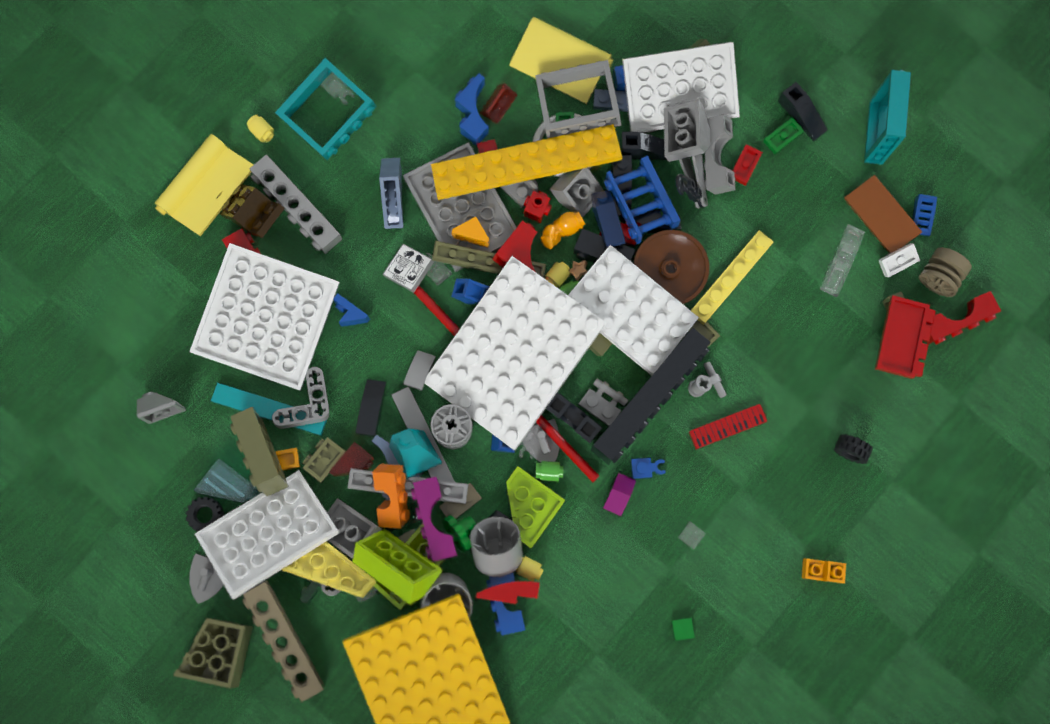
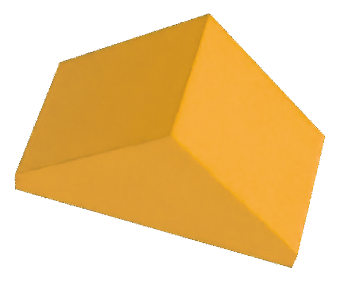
(471, 232)

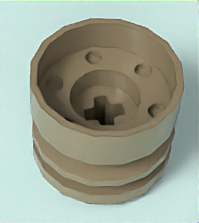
(945, 272)

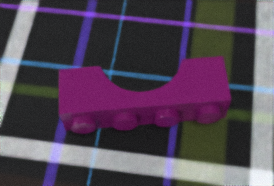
(428, 494)

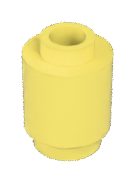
(260, 128)
(558, 274)
(529, 569)

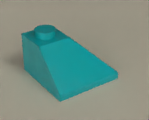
(414, 451)

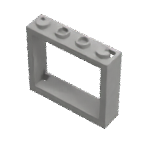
(585, 122)

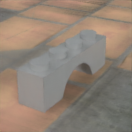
(718, 178)

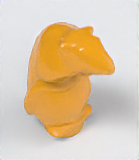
(565, 225)

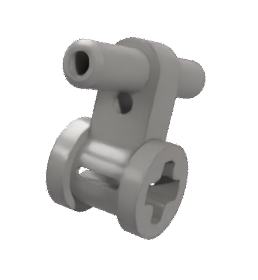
(704, 383)

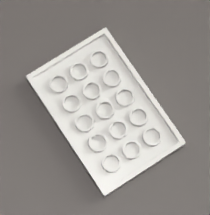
(680, 77)
(637, 311)
(266, 535)

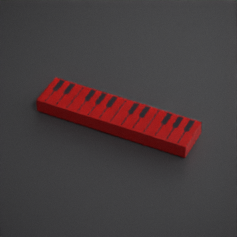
(727, 426)

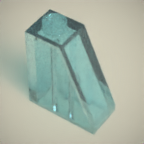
(226, 483)

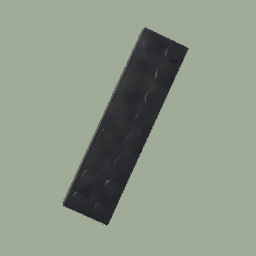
(647, 400)

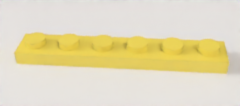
(731, 277)

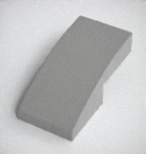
(419, 370)

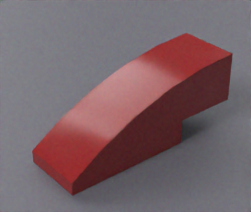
(509, 591)

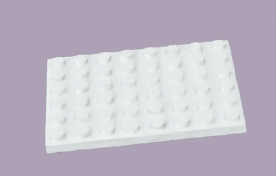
(514, 352)

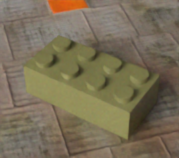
(258, 452)

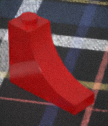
(518, 246)

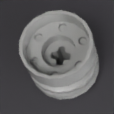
(457, 436)

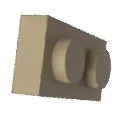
(458, 509)

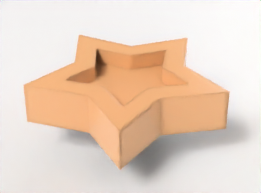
(578, 269)

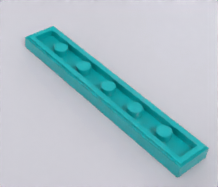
(263, 406)

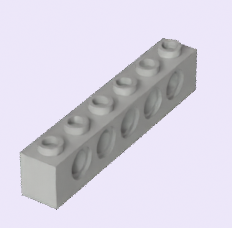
(266, 168)

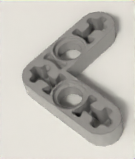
(310, 409)

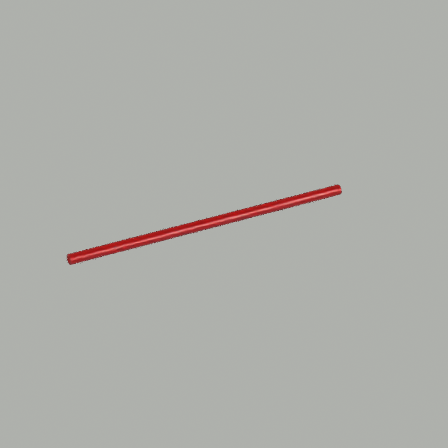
(542, 422)

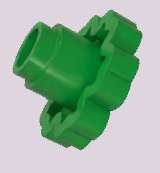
(460, 531)

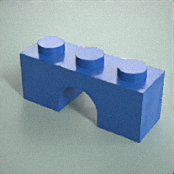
(508, 621)

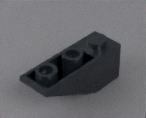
(803, 111)
(642, 145)

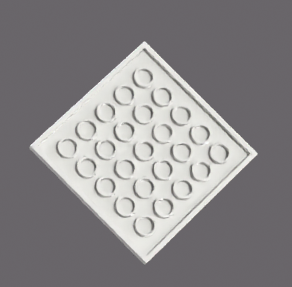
(264, 316)

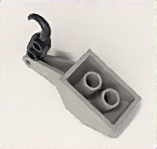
(687, 136)

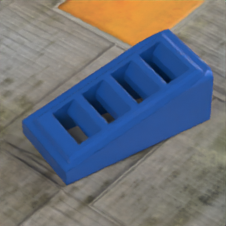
(919, 202)

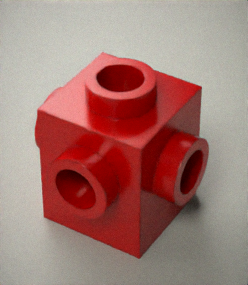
(537, 206)

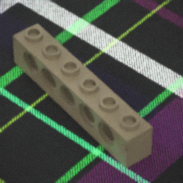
(300, 689)

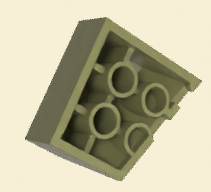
(217, 654)

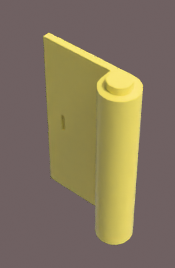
(551, 49)
(204, 185)

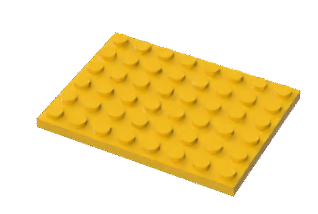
(426, 669)

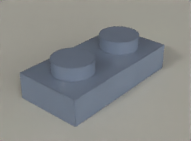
(603, 102)

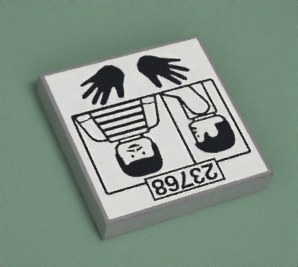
(408, 268)

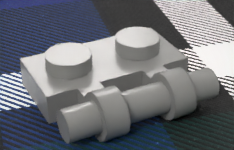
(601, 408)

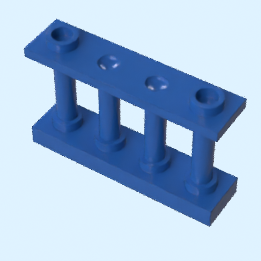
(652, 186)

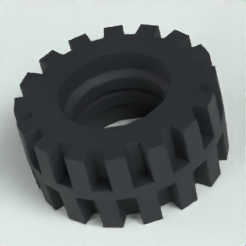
(853, 448)
(198, 504)

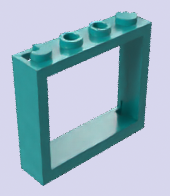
(307, 87)
(887, 117)

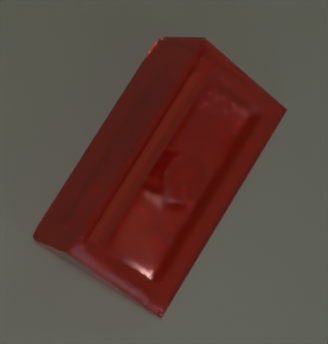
(498, 103)

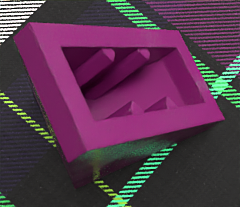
(619, 494)

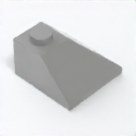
(575, 190)
(156, 407)

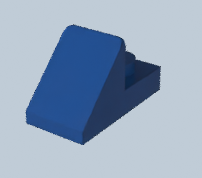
(353, 314)

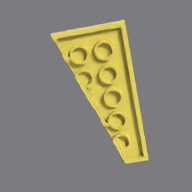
(332, 569)

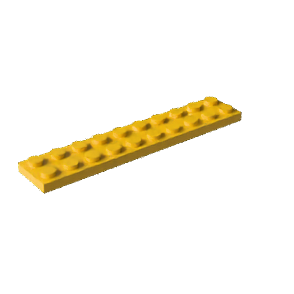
(526, 162)

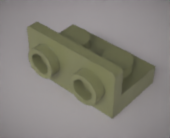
(323, 459)

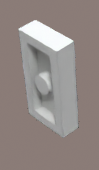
(899, 260)

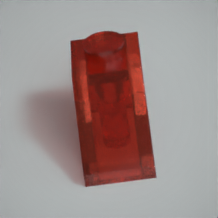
(353, 458)

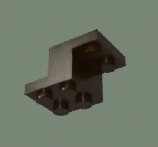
(251, 210)

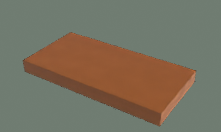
(882, 215)

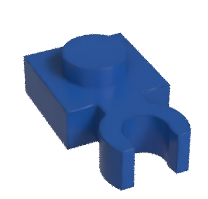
(643, 468)

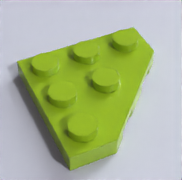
(531, 505)

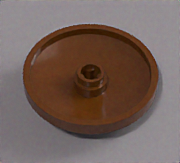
(674, 263)

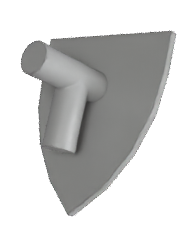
(546, 448)
(204, 579)

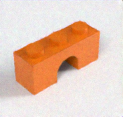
(391, 480)

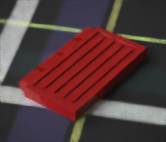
(903, 337)

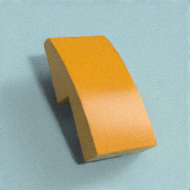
(823, 570)

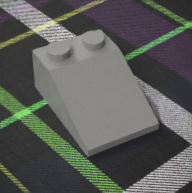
(351, 527)

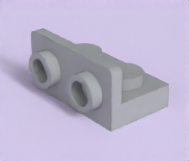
(521, 190)

